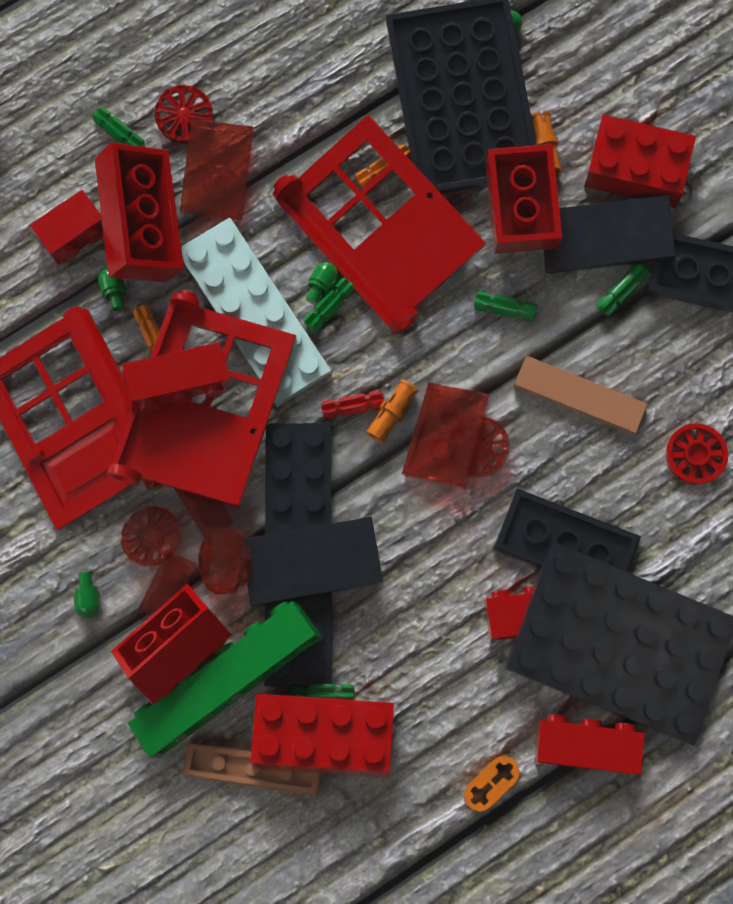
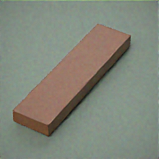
(580, 395)
(234, 767)

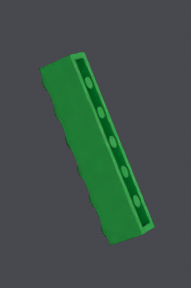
(224, 679)

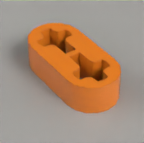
(497, 789)

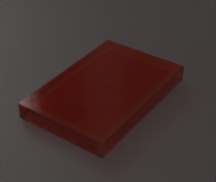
(216, 169)
(447, 435)

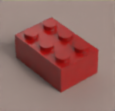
(639, 160)
(523, 198)
(170, 644)

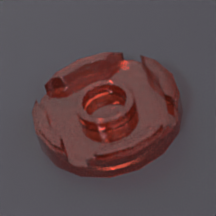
(224, 561)

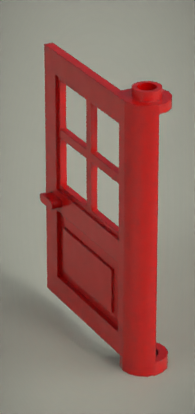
(405, 254)
(192, 442)
(74, 461)

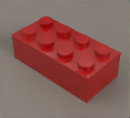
(138, 213)
(322, 735)

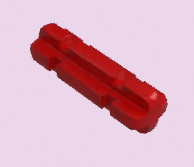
(352, 404)

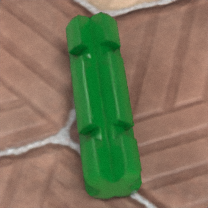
(116, 128)
(622, 289)
(329, 305)
(505, 306)
(345, 691)

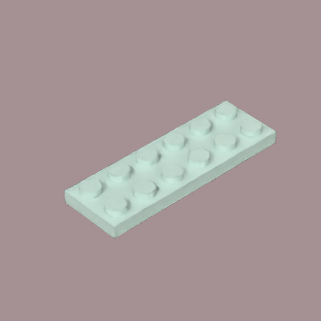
(242, 289)

